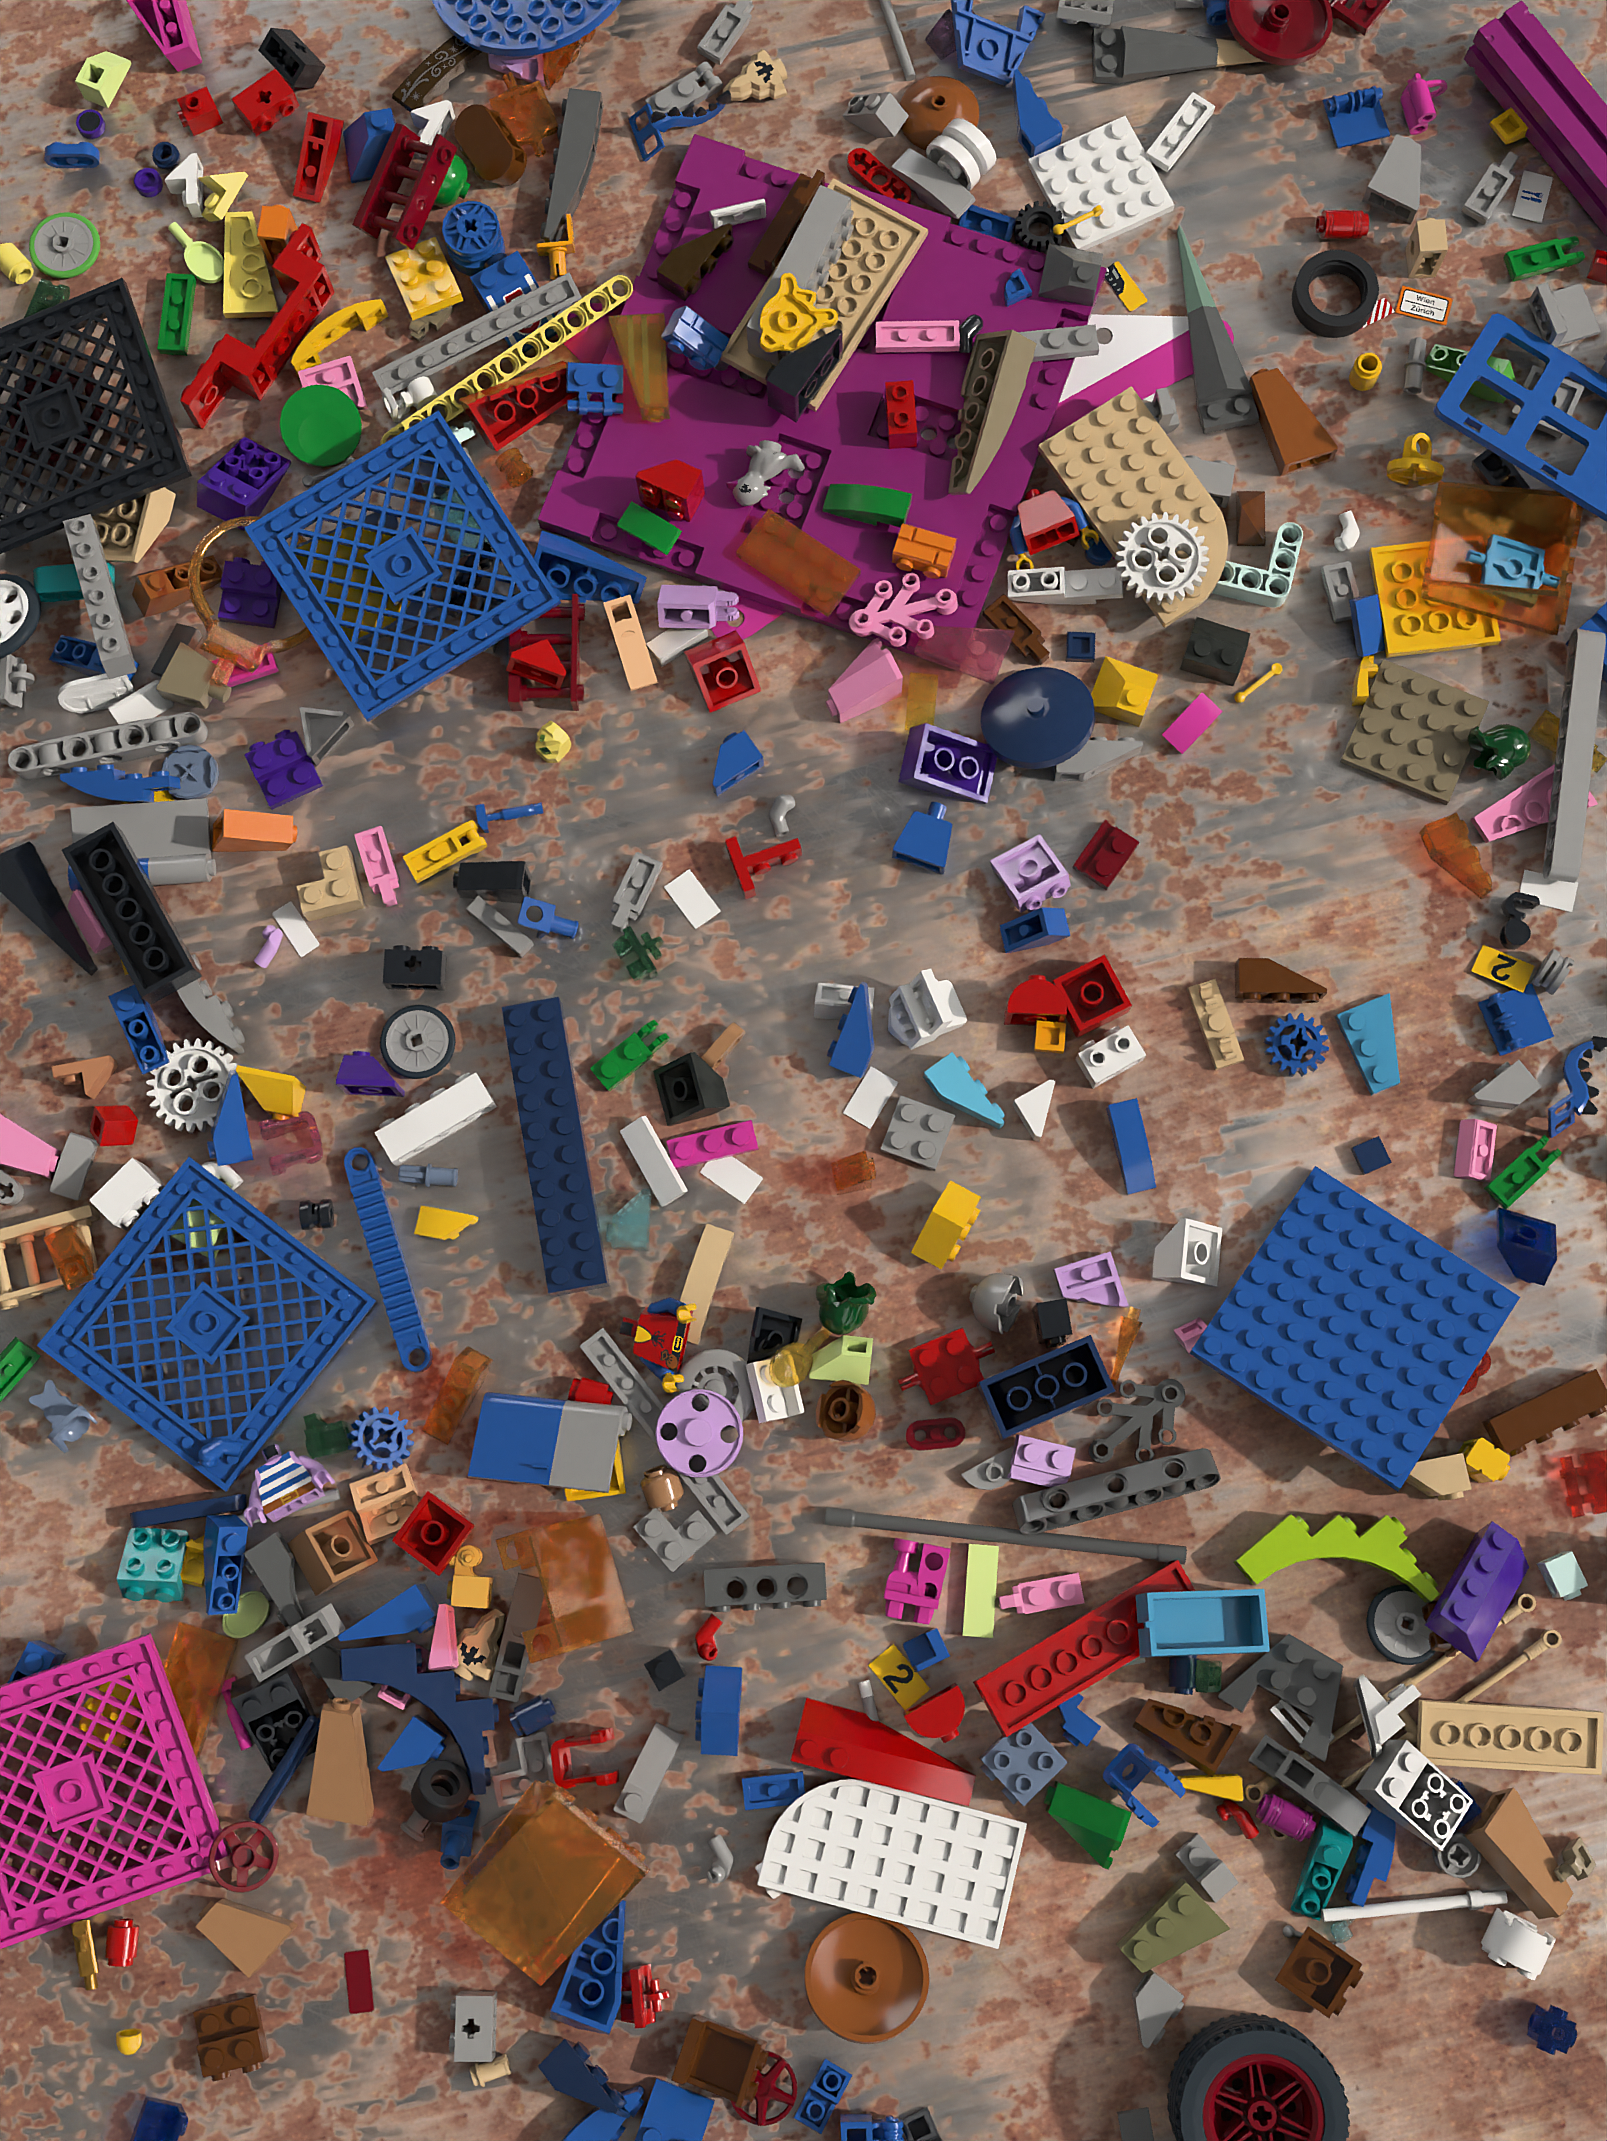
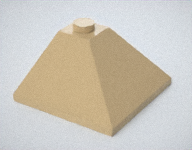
(134, 526)

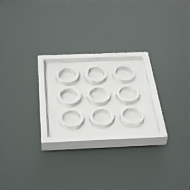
(1103, 170)

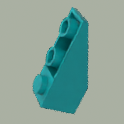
(1321, 1868)

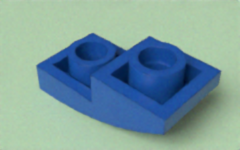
(822, 2096)

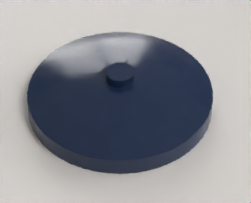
(1038, 717)

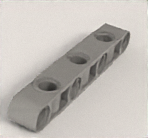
(108, 745)

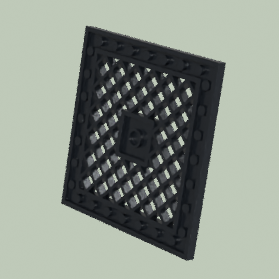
(58, 419)

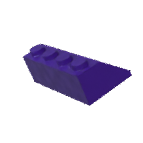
(1479, 1591)

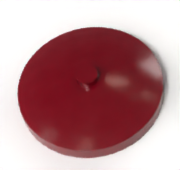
(1280, 29)

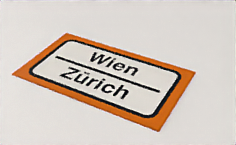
(1424, 305)

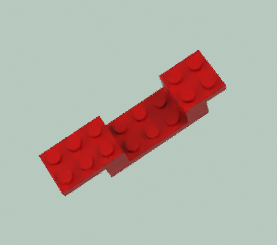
(256, 369)

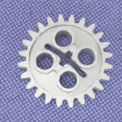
(1147, 578)
(185, 1062)

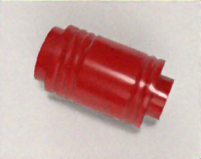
(1342, 224)

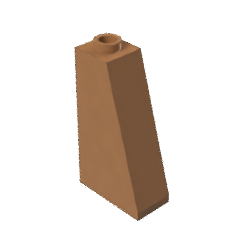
(340, 1770)
(1519, 1854)

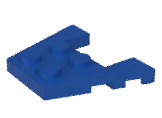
(989, 47)

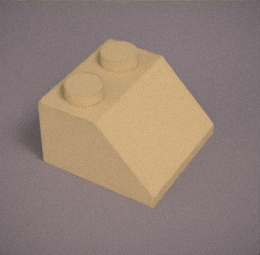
(1441, 1477)

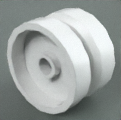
(962, 152)

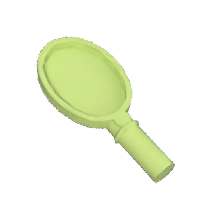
(200, 257)
(250, 1616)

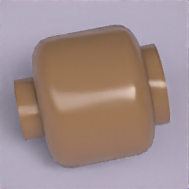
(662, 1488)

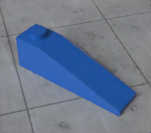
(583, 572)
(593, 1978)

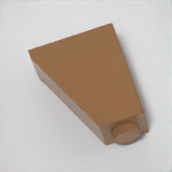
(244, 1933)

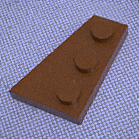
(1190, 1737)

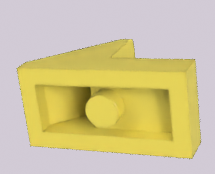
(224, 189)

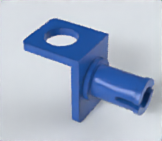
(548, 921)
(458, 1837)

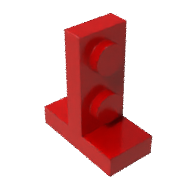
(760, 861)

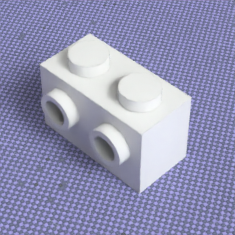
(1109, 1056)

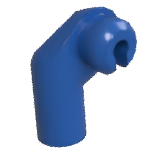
(216, 1448)

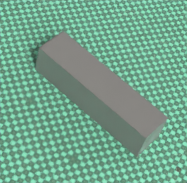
(500, 926)

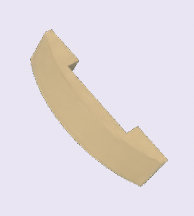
(705, 1275)

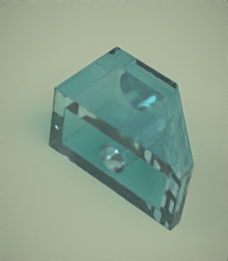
(632, 1224)

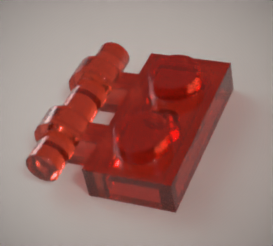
(1595, 1473)

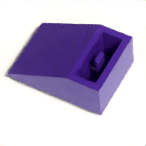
(241, 481)

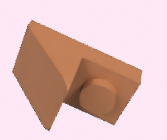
(93, 1071)

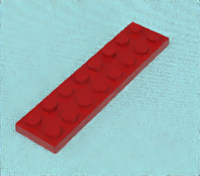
(1072, 1656)

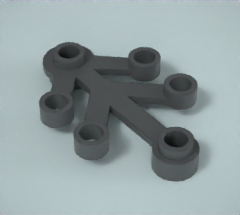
(1141, 1417)

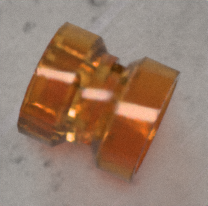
(516, 470)

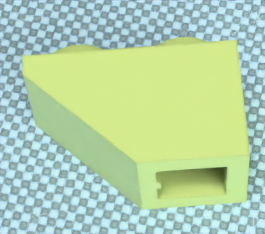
(102, 77)
(843, 1359)

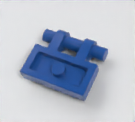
(594, 379)

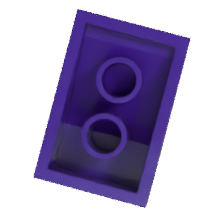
(947, 764)

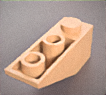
(630, 642)

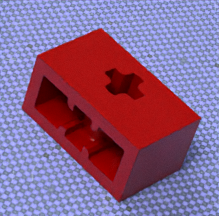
(265, 102)
(901, 414)

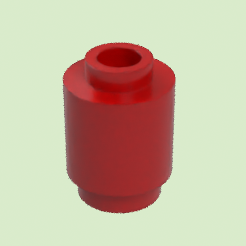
(590, 1391)
(121, 1942)

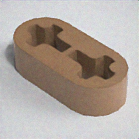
(723, 1045)

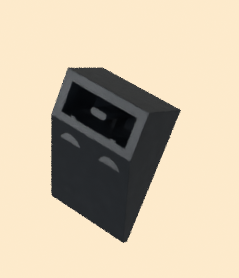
(273, 1711)

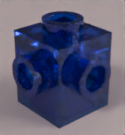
(1542, 2024)

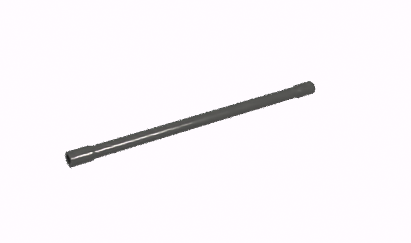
(1158, 1552)

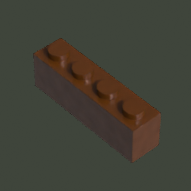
(1547, 1412)

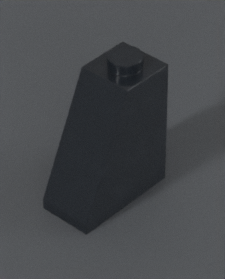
(493, 881)

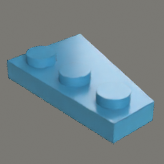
(1372, 1042)

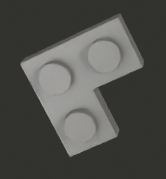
(673, 1544)
(535, 1764)

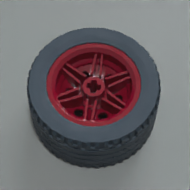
(1248, 2050)

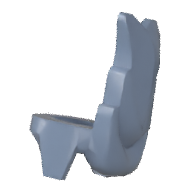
(68, 1419)

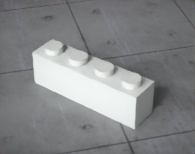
(435, 1119)

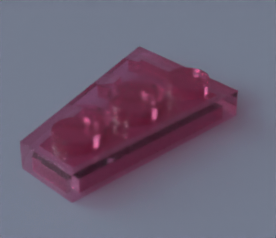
(967, 650)

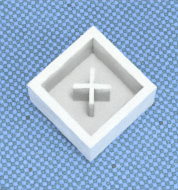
(128, 1194)

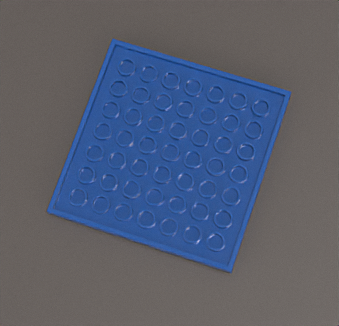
(1355, 1327)

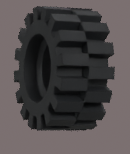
(1037, 214)

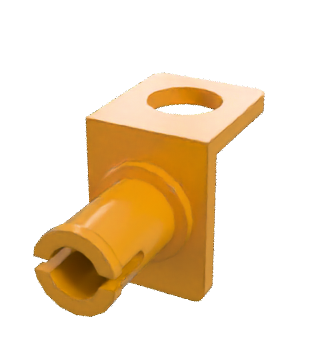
(557, 251)

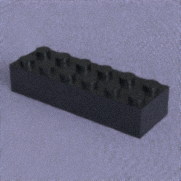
(131, 913)

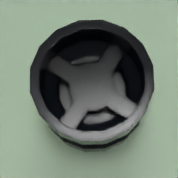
(316, 1214)

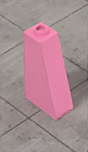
(26, 1151)

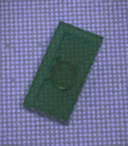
(1208, 1676)

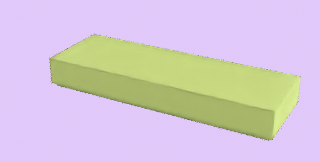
(980, 1591)

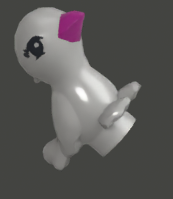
(765, 464)

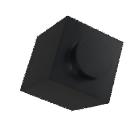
(665, 1669)

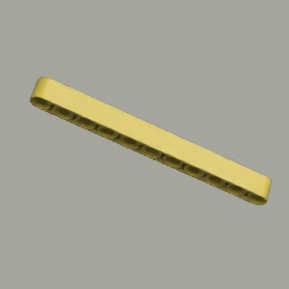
(516, 356)

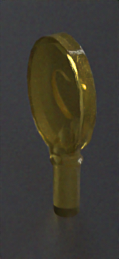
(794, 1361)

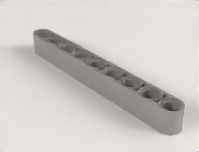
(1574, 755)

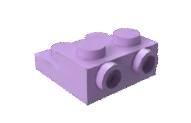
(1031, 874)

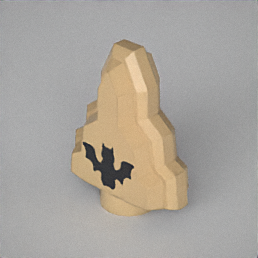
(759, 79)
(479, 1647)

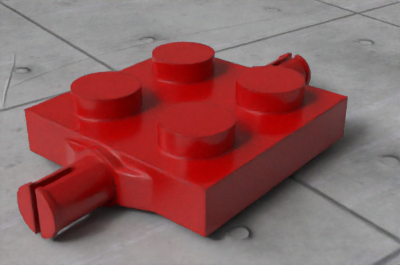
(946, 1366)

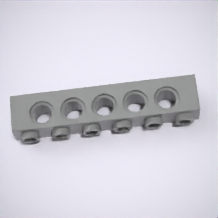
(99, 596)

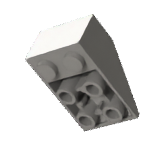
(1414, 1793)

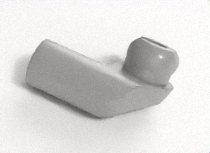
(778, 811)

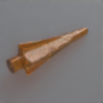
(1128, 1331)

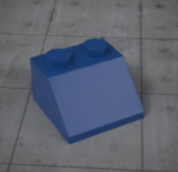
(674, 2114)

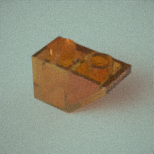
(853, 1173)
(71, 1256)

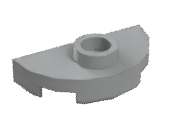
(990, 1473)

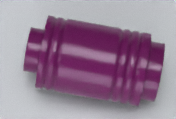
(1285, 1817)

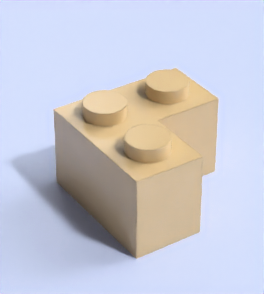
(338, 890)

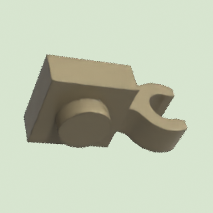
(435, 320)
(1576, 1861)

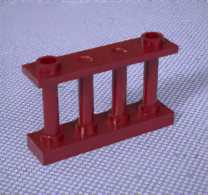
(388, 178)
(519, 639)

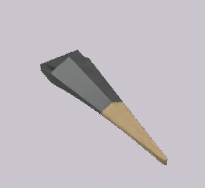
(1143, 53)

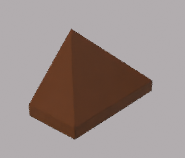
(1250, 518)

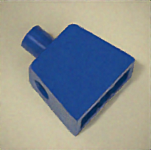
(925, 839)

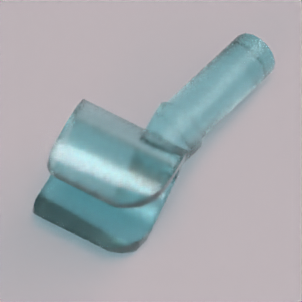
(1341, 1930)

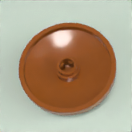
(866, 1978)

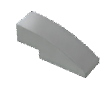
(932, 184)
(295, 1642)

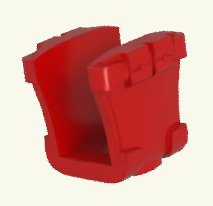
(563, 1766)

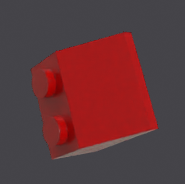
(723, 671)

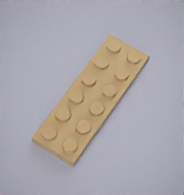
(1511, 1737)

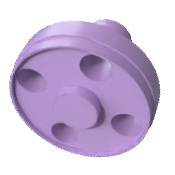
(699, 1433)

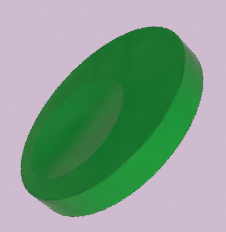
(320, 426)

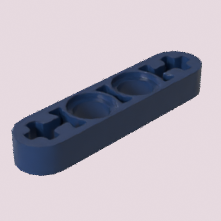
(188, 1511)

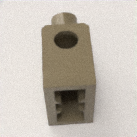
(189, 680)

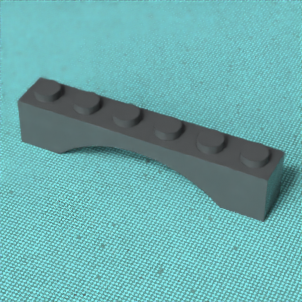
(275, 1568)

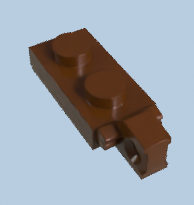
(1027, 637)

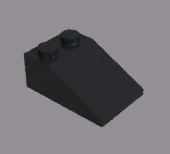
(802, 374)

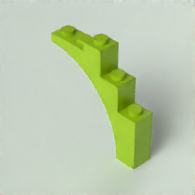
(1376, 1546)

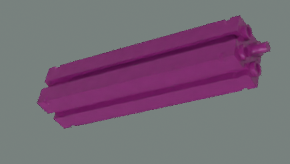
(1552, 98)

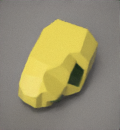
(552, 743)

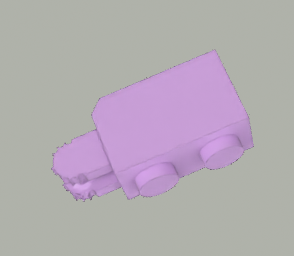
(695, 606)

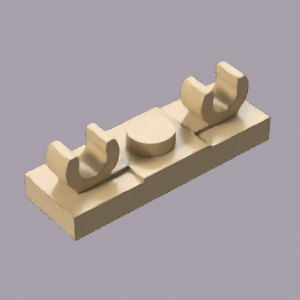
(1215, 1024)

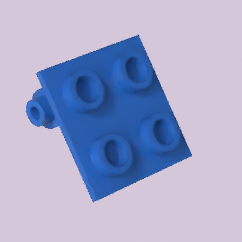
(1356, 117)
(1515, 1019)

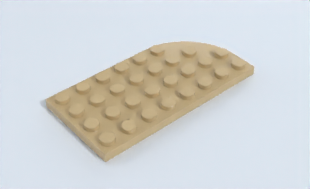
(1127, 468)

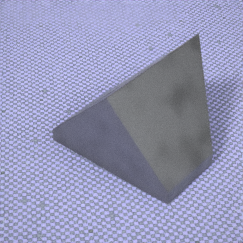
(323, 731)

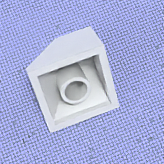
(1189, 1254)

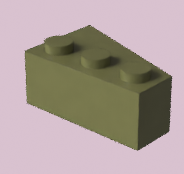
(1171, 1928)

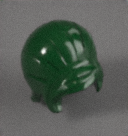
(1500, 749)
(844, 1304)

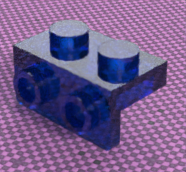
(160, 2121)

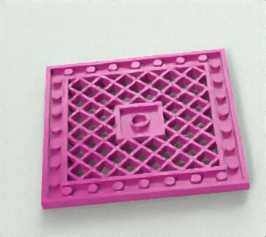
(77, 1791)

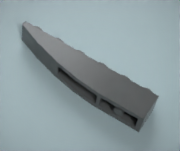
(572, 159)

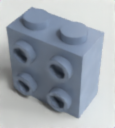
(1022, 1763)

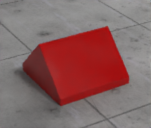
(433, 1532)

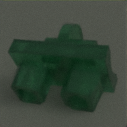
(630, 943)

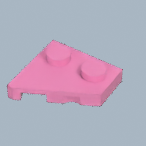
(338, 374)

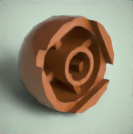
(845, 1411)

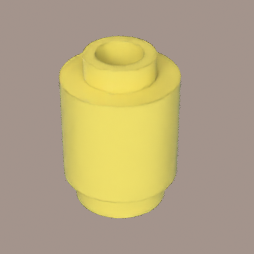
(14, 264)

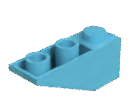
(956, 1088)

